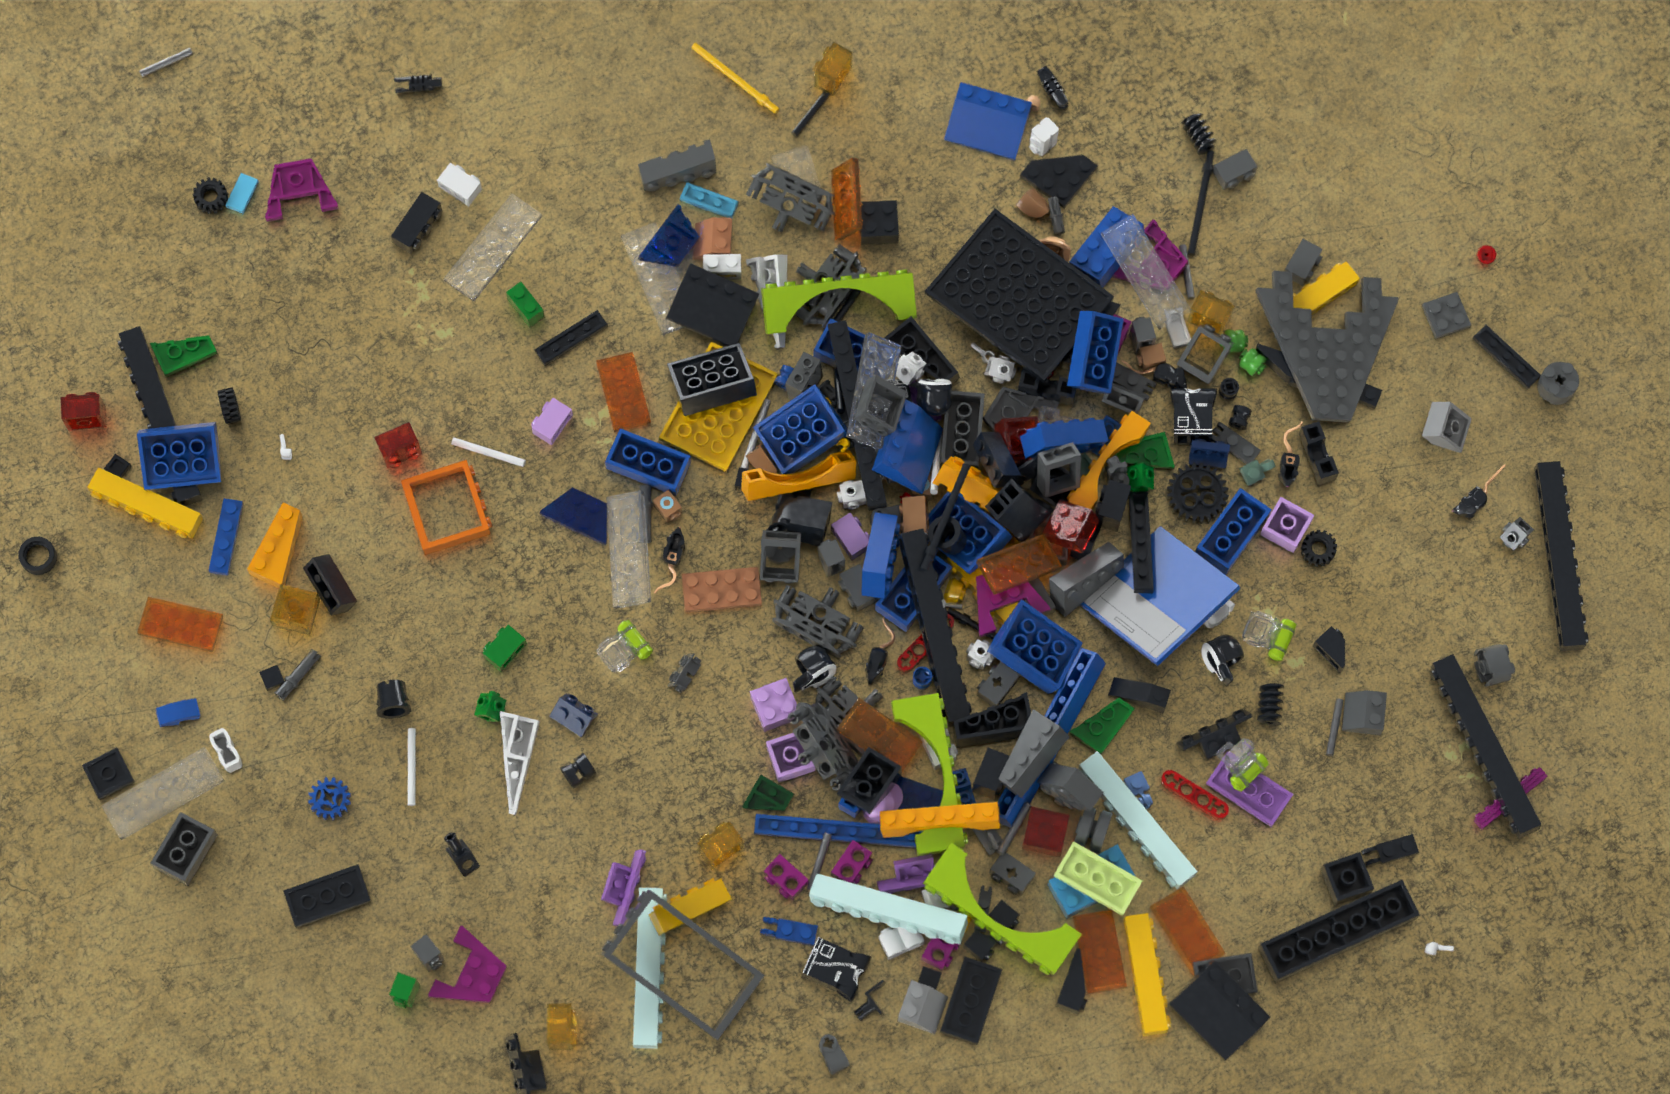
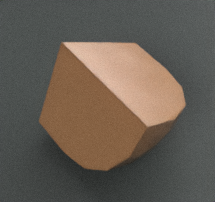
(1033, 204)
(762, 459)

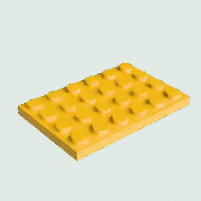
(719, 431)

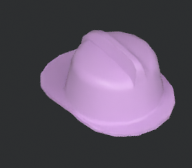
(890, 802)

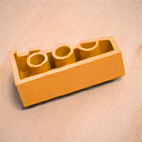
(975, 487)
(276, 550)

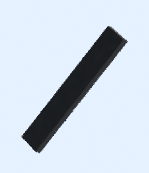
(1140, 542)

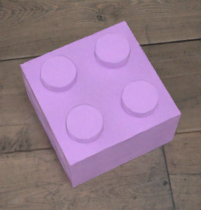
(1287, 524)
(773, 704)
(784, 758)

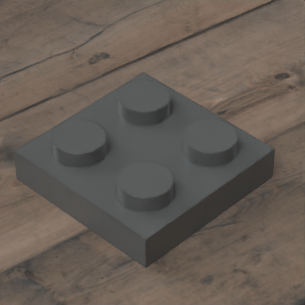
(1446, 315)

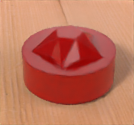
(1486, 254)

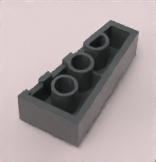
(678, 167)
(1084, 577)
(1032, 753)

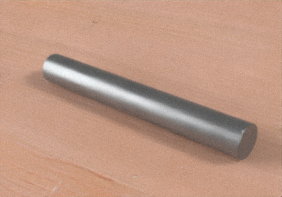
(166, 62)
(1187, 274)
(1334, 727)
(1014, 828)
(820, 858)

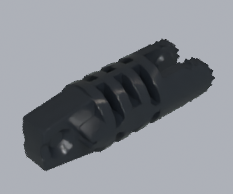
(418, 83)
(1053, 87)

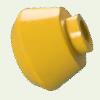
(954, 591)

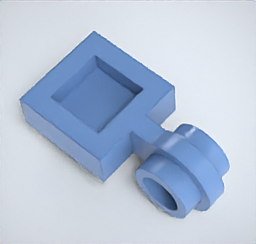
(1138, 785)

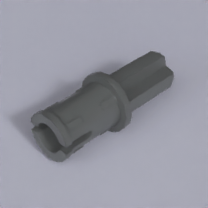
(1056, 216)

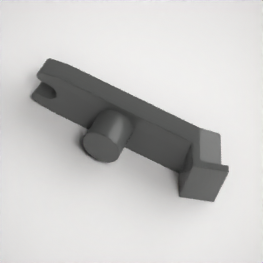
(984, 903)

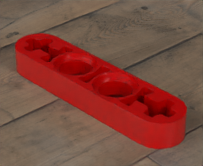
(919, 641)
(1193, 797)

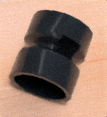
(584, 767)

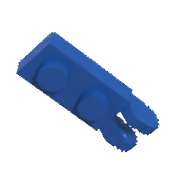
(791, 931)

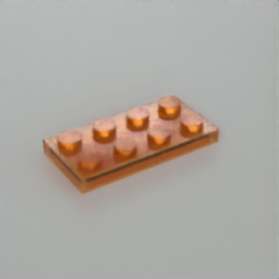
(847, 199)
(623, 391)
(1018, 564)
(180, 624)
(875, 730)
(1186, 928)
(1100, 952)

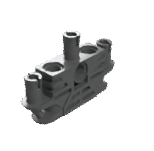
(797, 187)
(833, 298)
(821, 631)
(844, 700)
(823, 743)

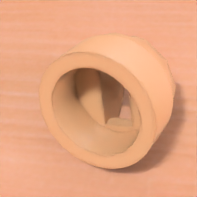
(1035, 102)

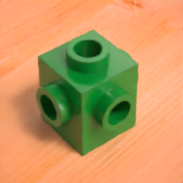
(1141, 477)
(489, 706)

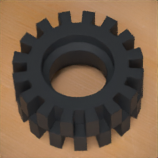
(205, 186)
(229, 405)
(1319, 537)

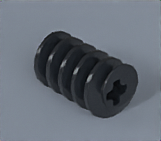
(1198, 133)
(1269, 703)

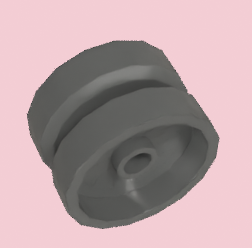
(1093, 829)

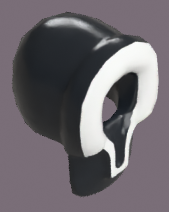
(933, 395)
(1220, 655)
(815, 666)

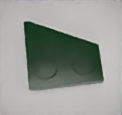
(768, 796)

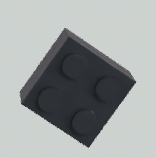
(879, 222)
(1113, 499)
(987, 778)
(1347, 878)

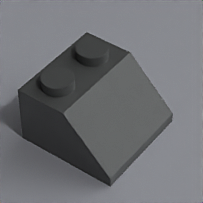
(1364, 712)

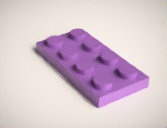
(1261, 799)

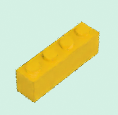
(1326, 288)
(691, 905)

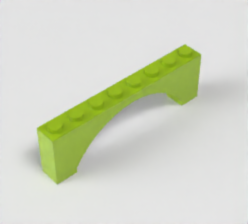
(782, 302)
(925, 717)
(1043, 948)

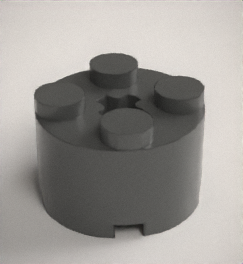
(1551, 378)
(1493, 664)

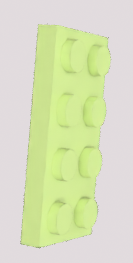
(1098, 878)

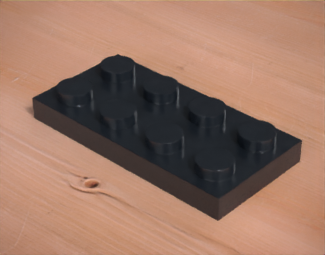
(327, 896)
(971, 1000)

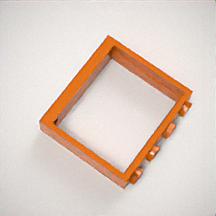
(456, 539)

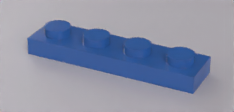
(225, 537)

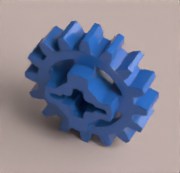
(323, 803)

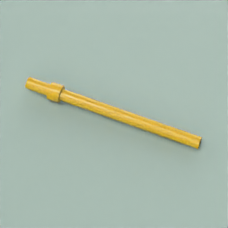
(761, 99)

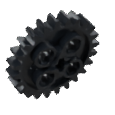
(1200, 509)

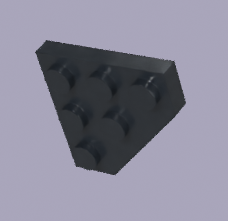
(1059, 176)

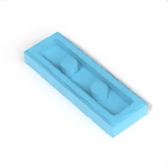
(709, 200)

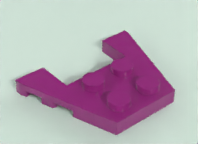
(294, 181)
(1166, 250)
(989, 602)
(479, 975)

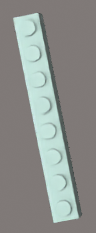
(1138, 822)
(888, 908)
(649, 967)

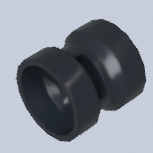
(1228, 393)
(1240, 417)

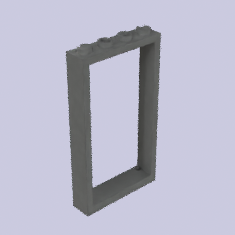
(737, 1003)

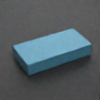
(242, 193)

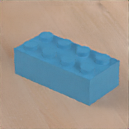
(1073, 901)

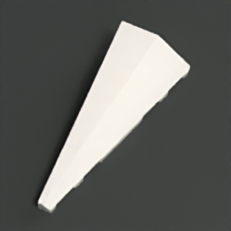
(767, 271)
(518, 743)

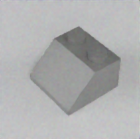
(1446, 426)
(922, 1007)

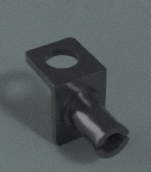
(460, 853)
(871, 1005)

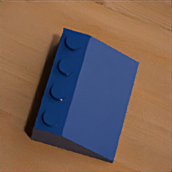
(988, 121)
(801, 430)
(909, 449)
(179, 455)
(982, 532)
(1035, 647)

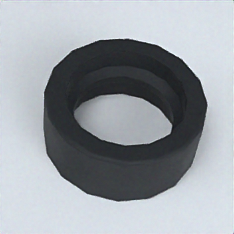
(27, 545)

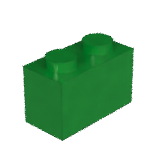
(525, 304)
(504, 647)
(404, 990)

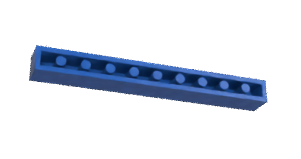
(1063, 712)

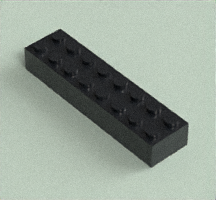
(1338, 931)

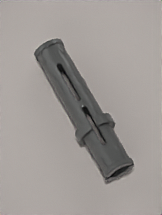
(648, 505)
(299, 672)

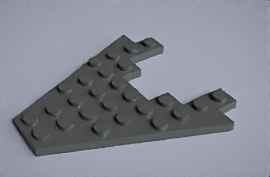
(1328, 362)

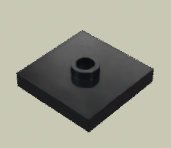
(108, 773)

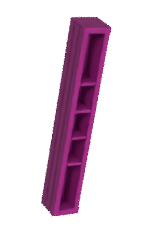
(1493, 811)

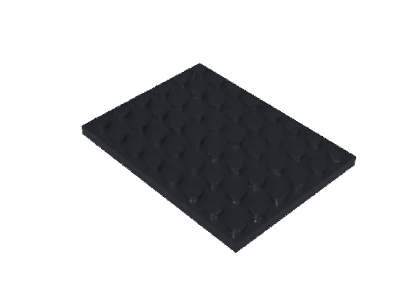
(1017, 294)

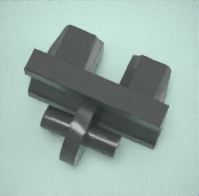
(1117, 471)

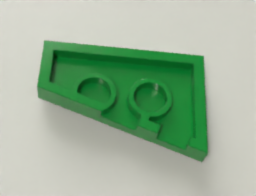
(181, 354)
(1151, 450)
(1102, 727)

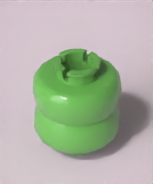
(1239, 338)
(1252, 362)

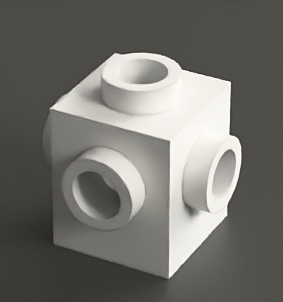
(910, 368)
(994, 369)
(851, 494)
(979, 660)

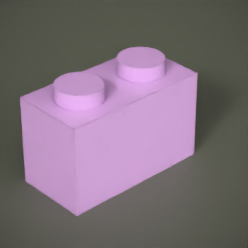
(551, 421)
(850, 535)

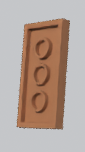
(721, 589)

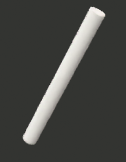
(754, 437)
(488, 452)
(936, 467)
(411, 767)

